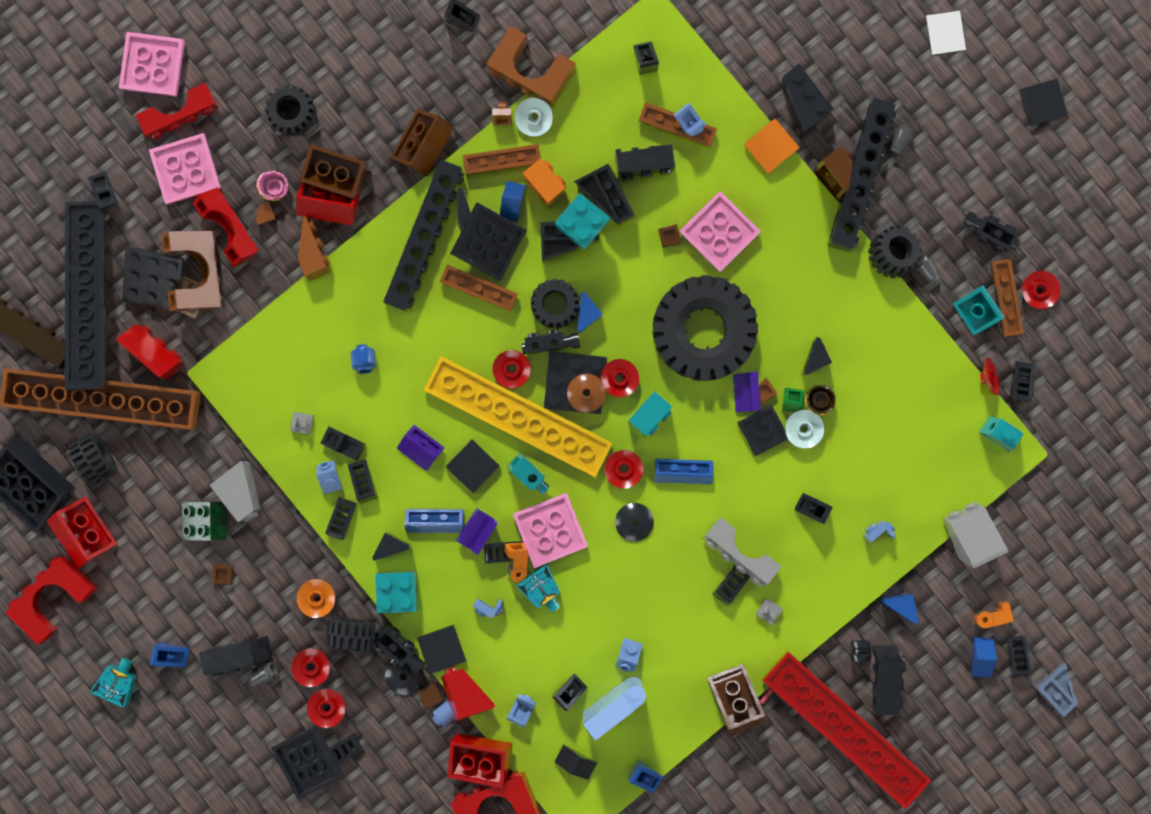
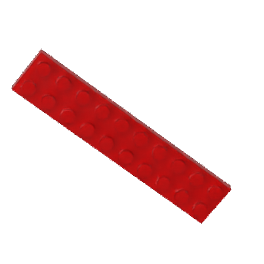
(846, 730)

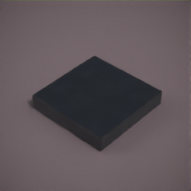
(1043, 102)
(763, 430)
(472, 466)
(441, 649)

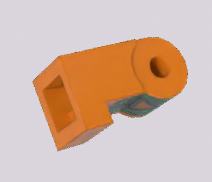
(518, 561)
(994, 617)

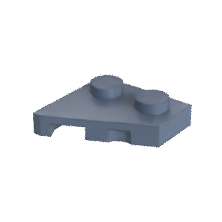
(1059, 690)

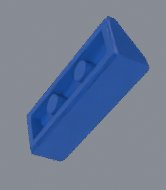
(683, 471)
(434, 520)

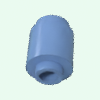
(443, 714)

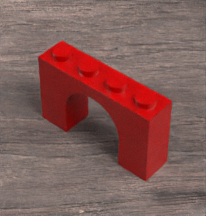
(26, 611)
(516, 790)

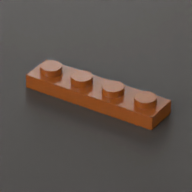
(665, 121)
(501, 159)
(478, 288)
(1007, 297)

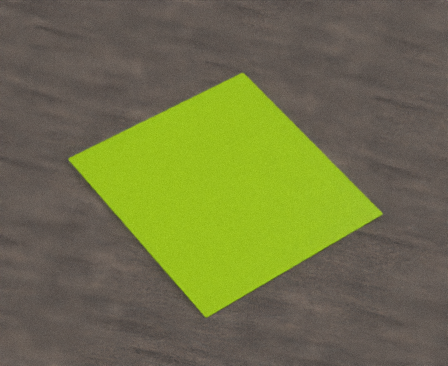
(890, 450)

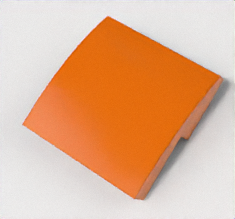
(771, 145)

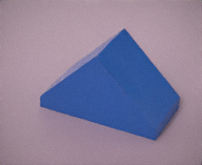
(512, 201)
(588, 313)
(903, 605)
(169, 655)
(983, 657)
(644, 777)

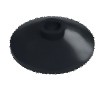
(634, 511)
(400, 686)

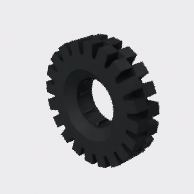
(738, 320)

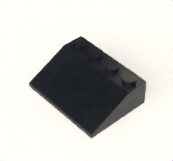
(31, 484)

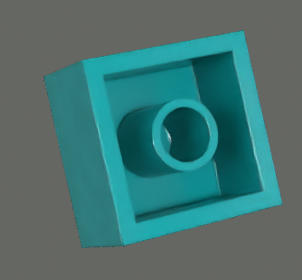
(582, 221)
(650, 413)
(396, 592)

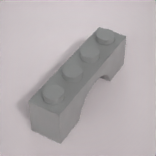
(722, 537)

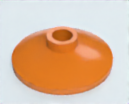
(306, 600)

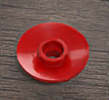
(1050, 289)
(504, 375)
(629, 376)
(990, 377)
(634, 469)
(301, 670)
(319, 715)

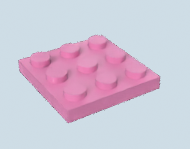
(151, 64)
(184, 168)
(719, 231)
(550, 530)

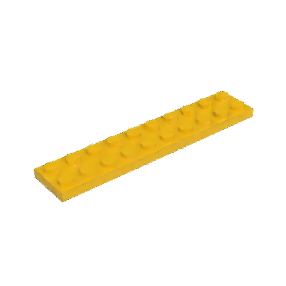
(518, 416)

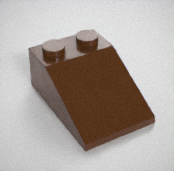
(737, 700)

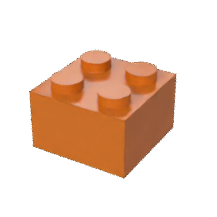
(544, 182)

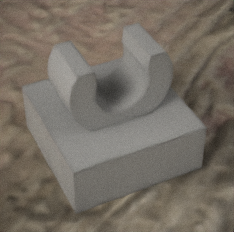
(302, 423)
(769, 611)

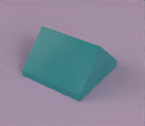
(978, 310)

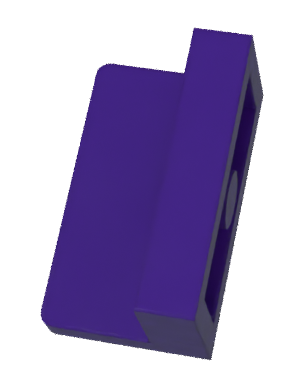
(746, 392)
(420, 447)
(477, 531)

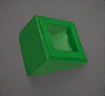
(792, 400)

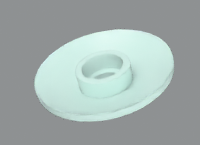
(533, 126)
(814, 431)

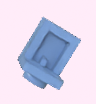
(689, 120)
(328, 477)
(874, 531)
(485, 609)
(628, 655)
(521, 710)

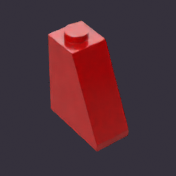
(464, 694)

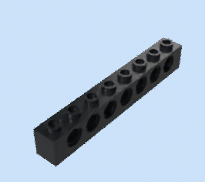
(885, 112)
(443, 171)

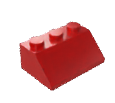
(326, 205)
(151, 351)
(81, 532)
(479, 760)

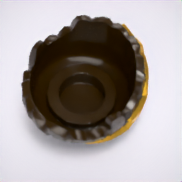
(820, 400)

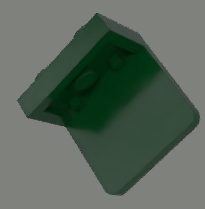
(204, 521)

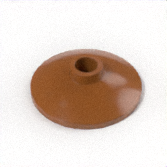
(576, 396)

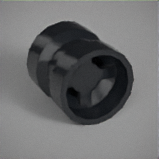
(860, 650)

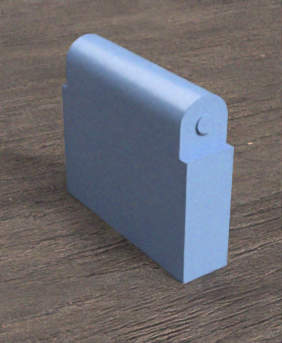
(614, 707)

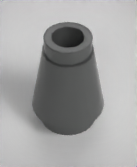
(901, 139)
(927, 269)
(264, 674)

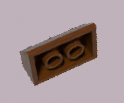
(422, 142)
(333, 171)
(836, 172)

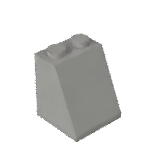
(238, 492)
(974, 535)

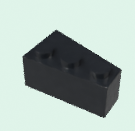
(805, 98)
(644, 162)
(607, 193)
(555, 243)
(235, 656)
(887, 681)

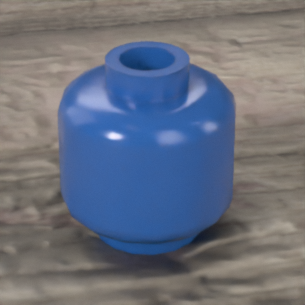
(363, 359)

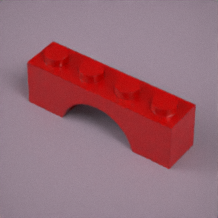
(199, 102)
(213, 206)

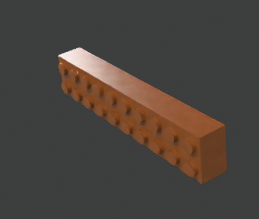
(117, 402)

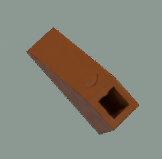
(310, 256)

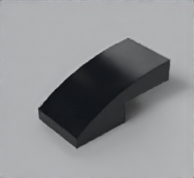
(103, 190)
(343, 443)

